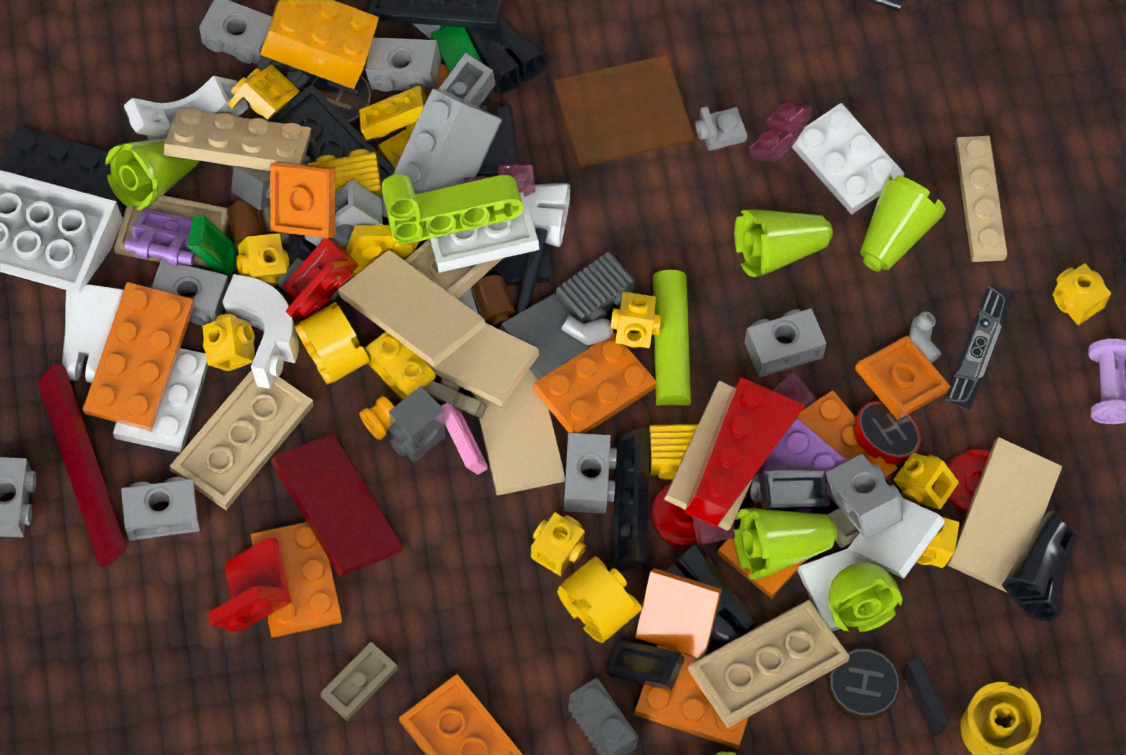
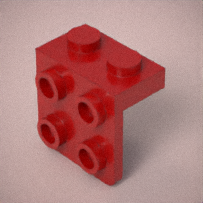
(319, 278)
(255, 587)

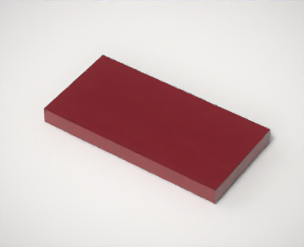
(336, 505)

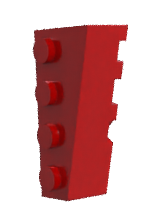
(743, 440)

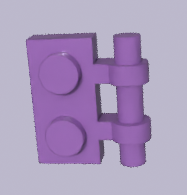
(164, 229)

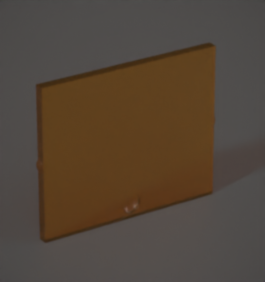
(623, 111)

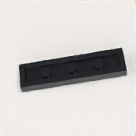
(631, 500)

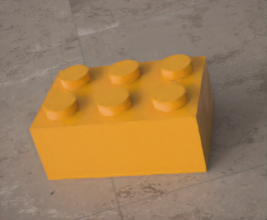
(321, 38)

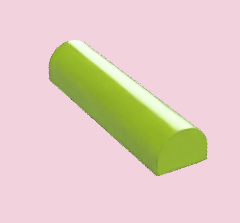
(672, 343)

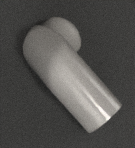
(590, 332)
(921, 334)

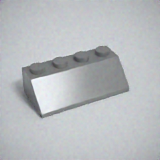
(446, 143)

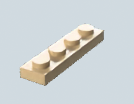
(980, 199)

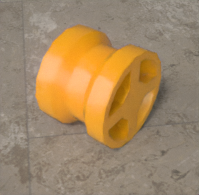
(377, 418)

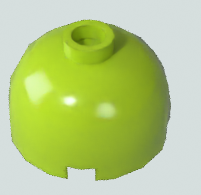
(863, 597)

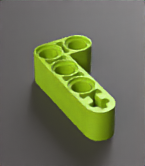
(448, 209)

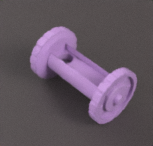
(1112, 359)

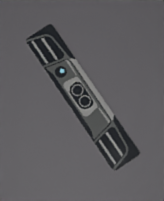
(979, 347)

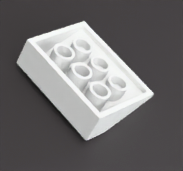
(54, 232)

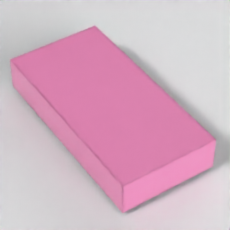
(464, 439)

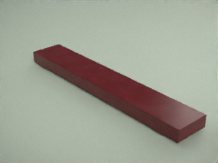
(81, 465)

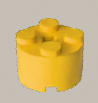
(331, 343)
(598, 599)
(1005, 705)

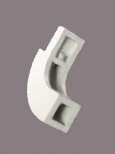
(156, 118)
(266, 310)

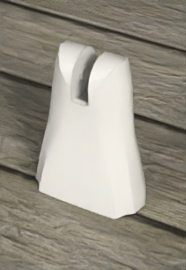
(550, 209)
(87, 327)

